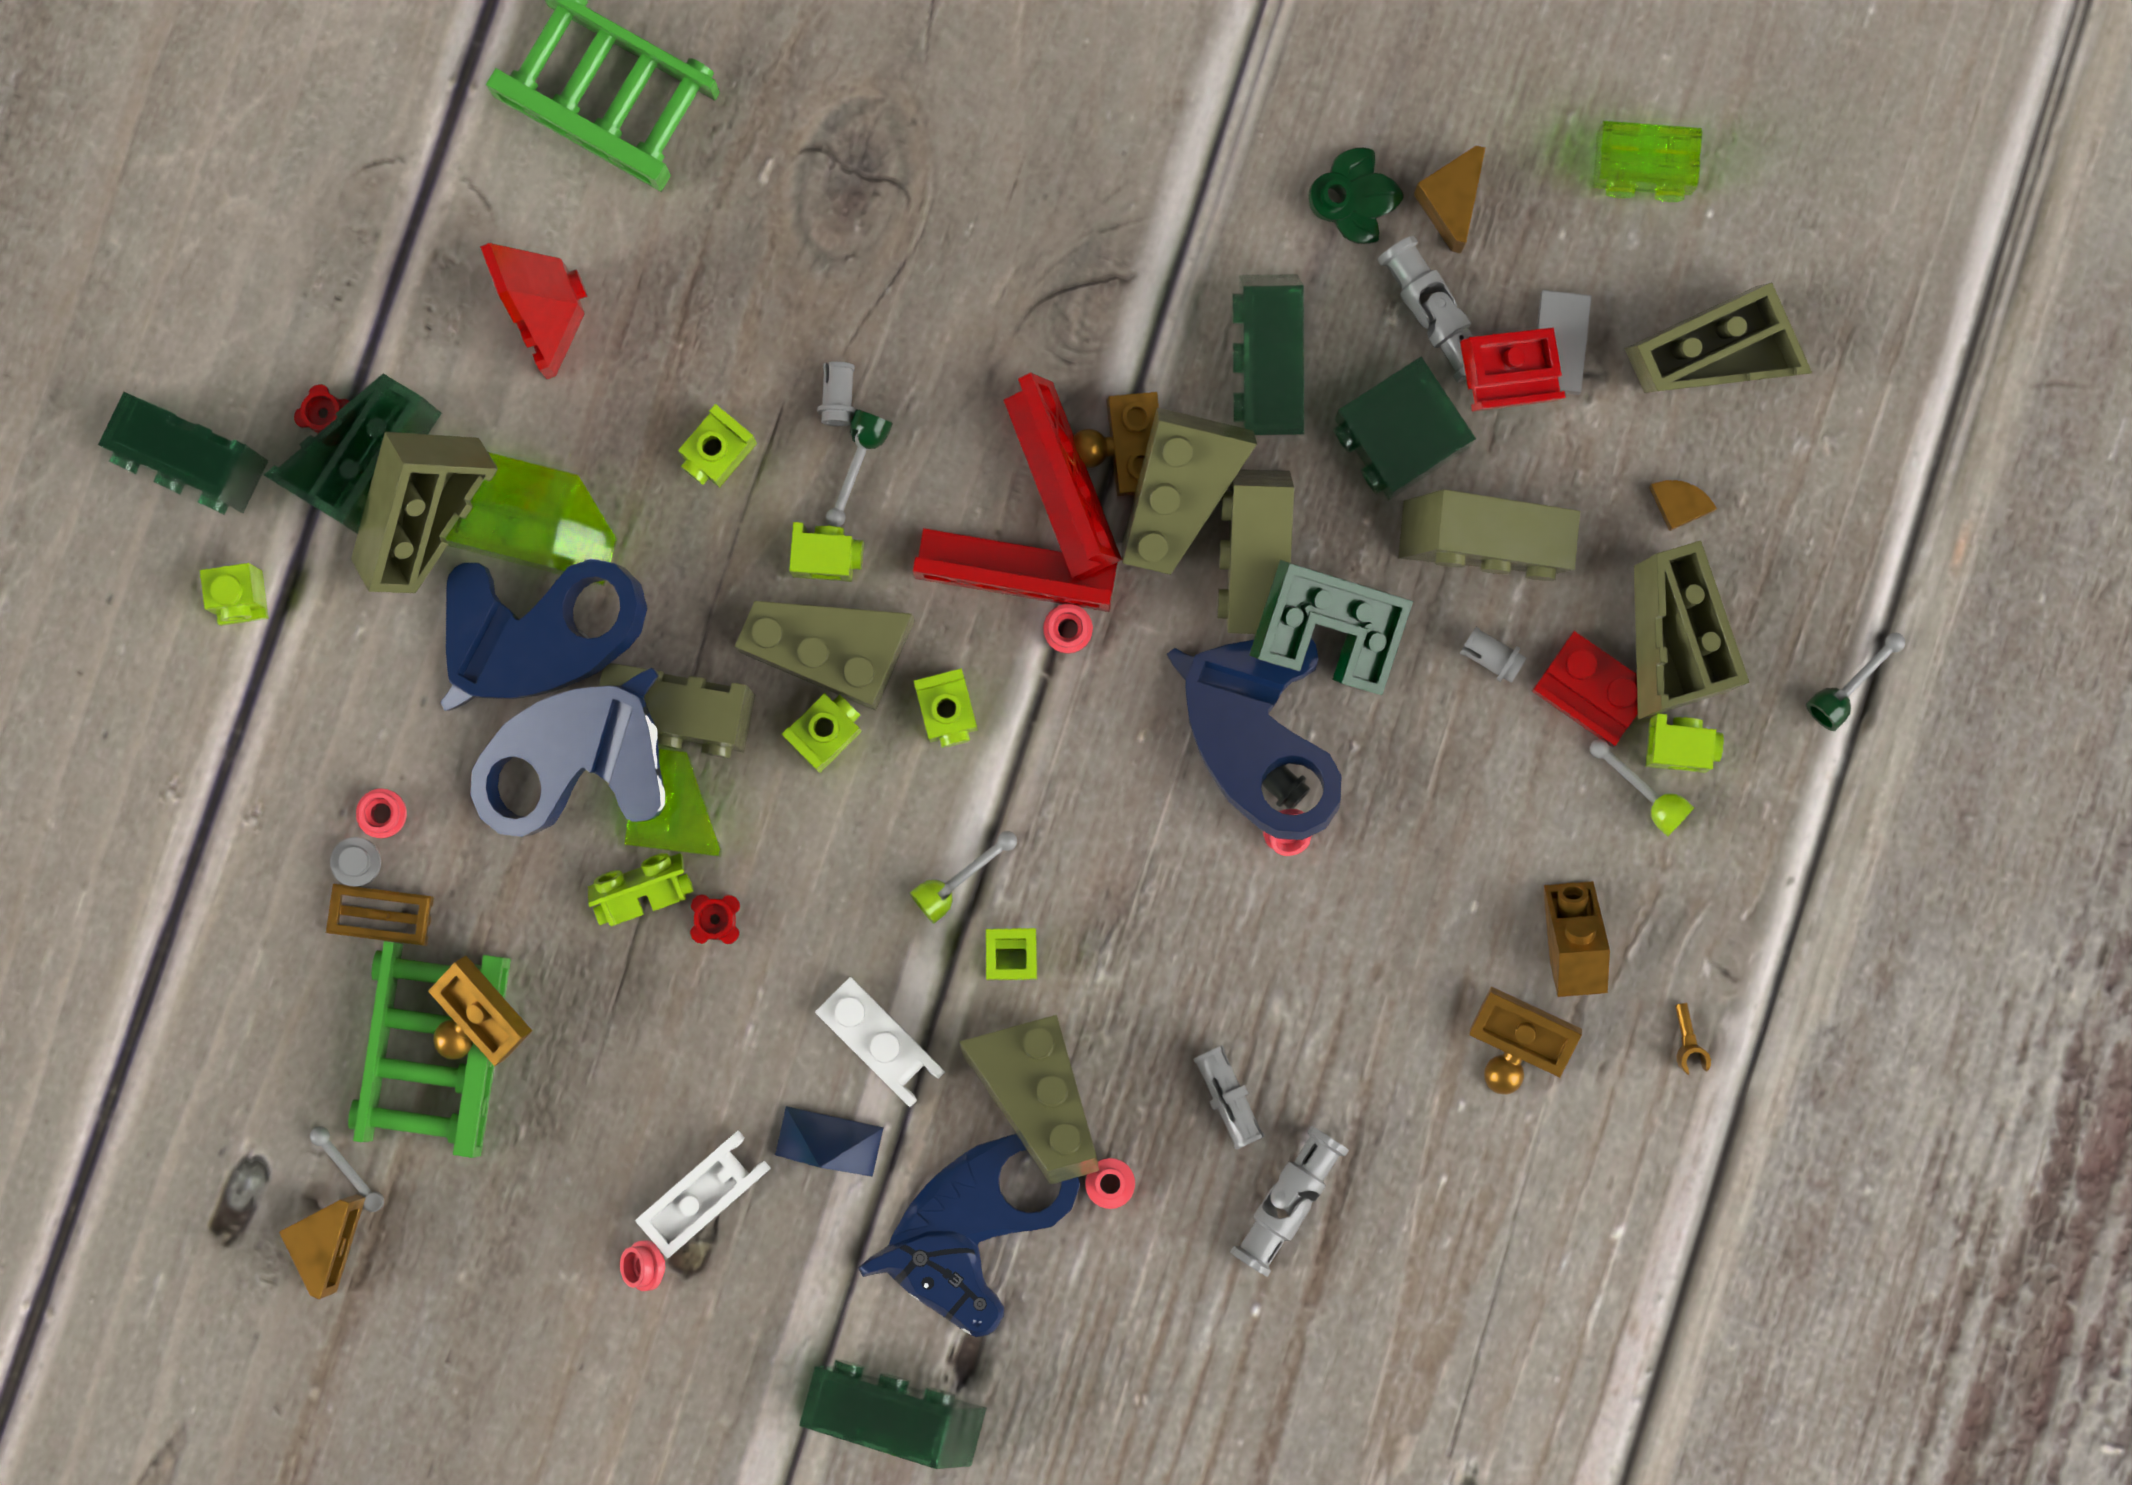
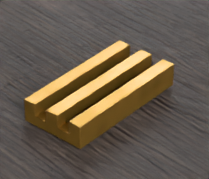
(421, 920)

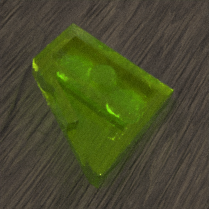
(685, 817)

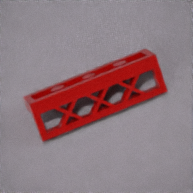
(1061, 477)
(1009, 570)

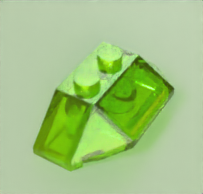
(534, 519)

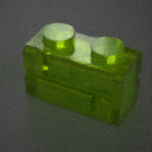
(1647, 160)

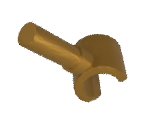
(1689, 1041)

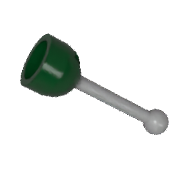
(868, 433)
(1832, 705)

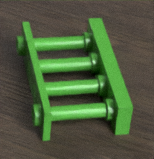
(604, 134)
(470, 1079)

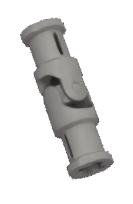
(1439, 313)
(1294, 1192)

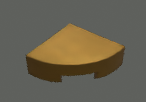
(1680, 502)

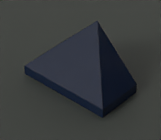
(829, 1141)

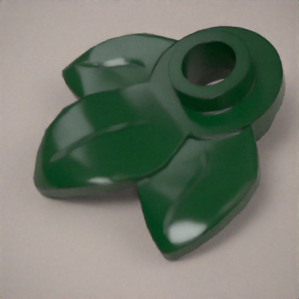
(1362, 195)

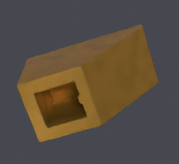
(1576, 939)

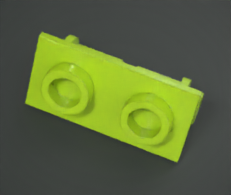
(620, 892)

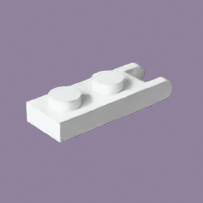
(876, 1038)
(699, 1197)

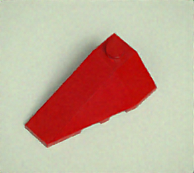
(539, 299)

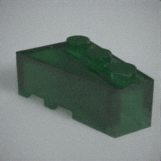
(1269, 354)
(182, 454)
(340, 461)
(892, 1417)

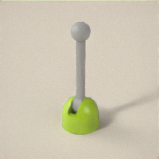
(1667, 810)
(936, 897)

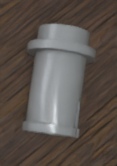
(837, 394)
(1493, 655)

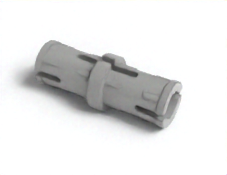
(1229, 1097)

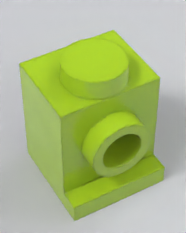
(735, 442)
(824, 554)
(234, 593)
(931, 693)
(1682, 745)
(823, 750)
(1011, 954)

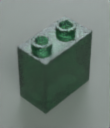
(1403, 429)

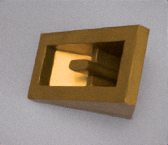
(1450, 196)
(322, 1244)

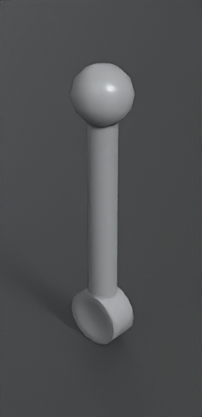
(374, 1200)

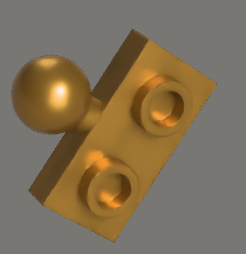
(1130, 428)
(477, 1015)
(1523, 1035)

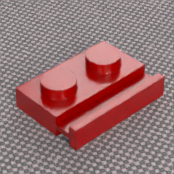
(1512, 368)
(1591, 688)

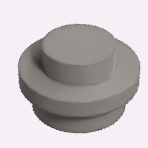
(355, 862)

